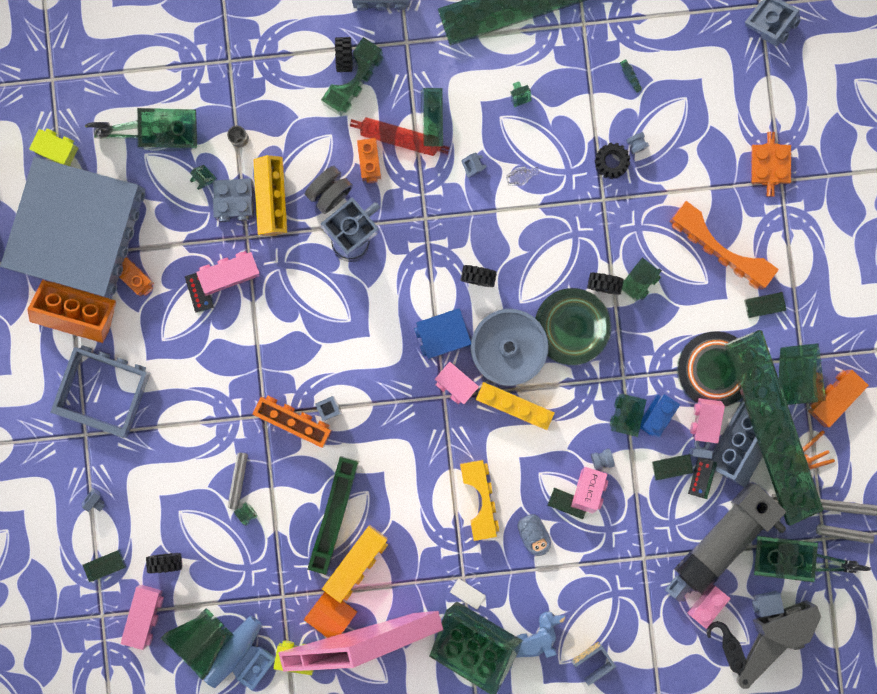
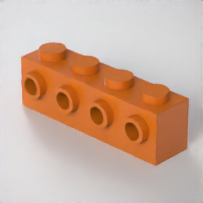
(288, 420)

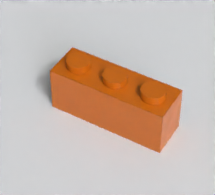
(838, 397)

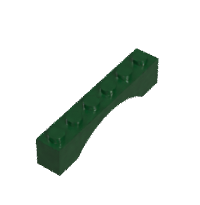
(333, 515)

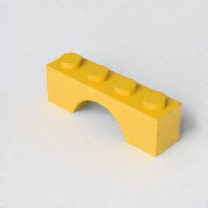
(515, 406)
(483, 524)

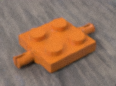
(770, 164)

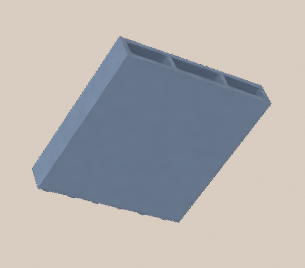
(73, 227)

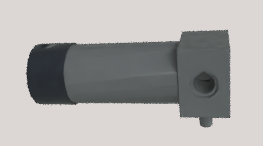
(730, 537)

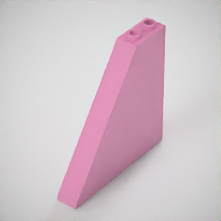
(361, 645)

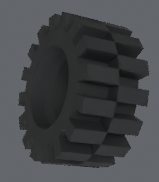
(343, 54)
(612, 149)
(478, 276)
(605, 283)
(164, 563)

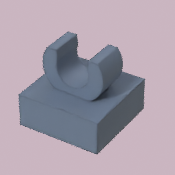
(472, 164)
(701, 452)
(93, 500)
(678, 589)

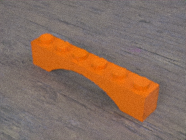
(691, 222)

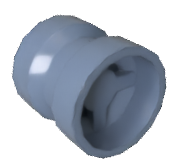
(602, 460)

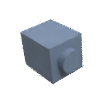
(328, 408)
(768, 604)

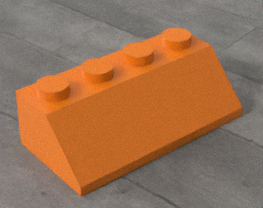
(71, 311)

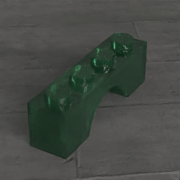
(339, 97)

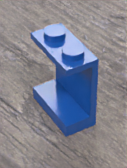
(442, 334)
(658, 415)

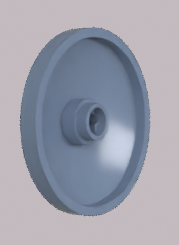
(509, 347)

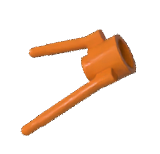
(810, 460)

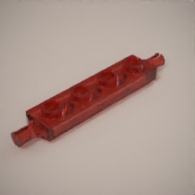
(396, 136)

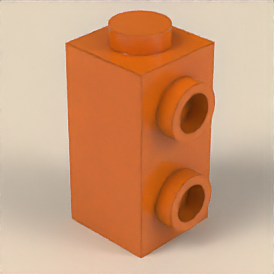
(369, 160)
(136, 278)

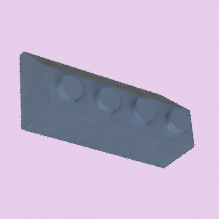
(738, 449)

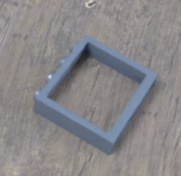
(66, 383)

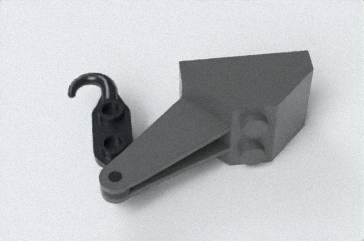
(775, 635)

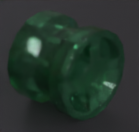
(246, 513)

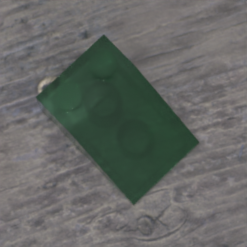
(801, 374)

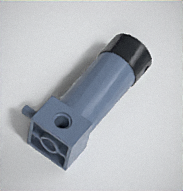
(351, 230)

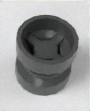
(234, 134)

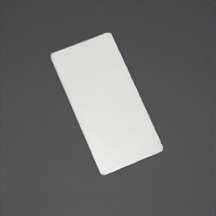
(467, 594)

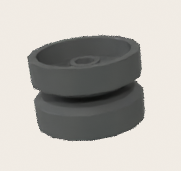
(328, 189)

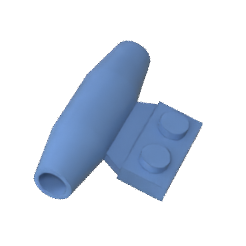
(240, 657)

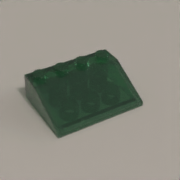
(475, 648)

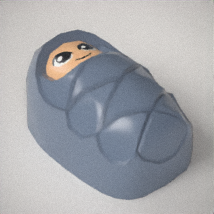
(534, 535)

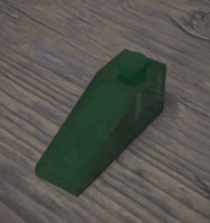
(432, 116)

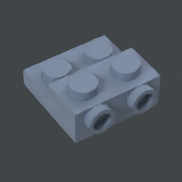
(774, 20)
(233, 199)

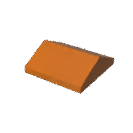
(330, 616)

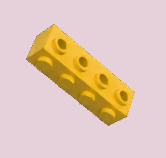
(270, 195)
(355, 563)

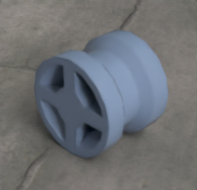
(638, 143)

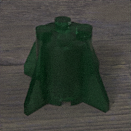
(198, 641)

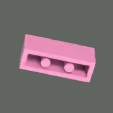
(227, 273)
(142, 617)

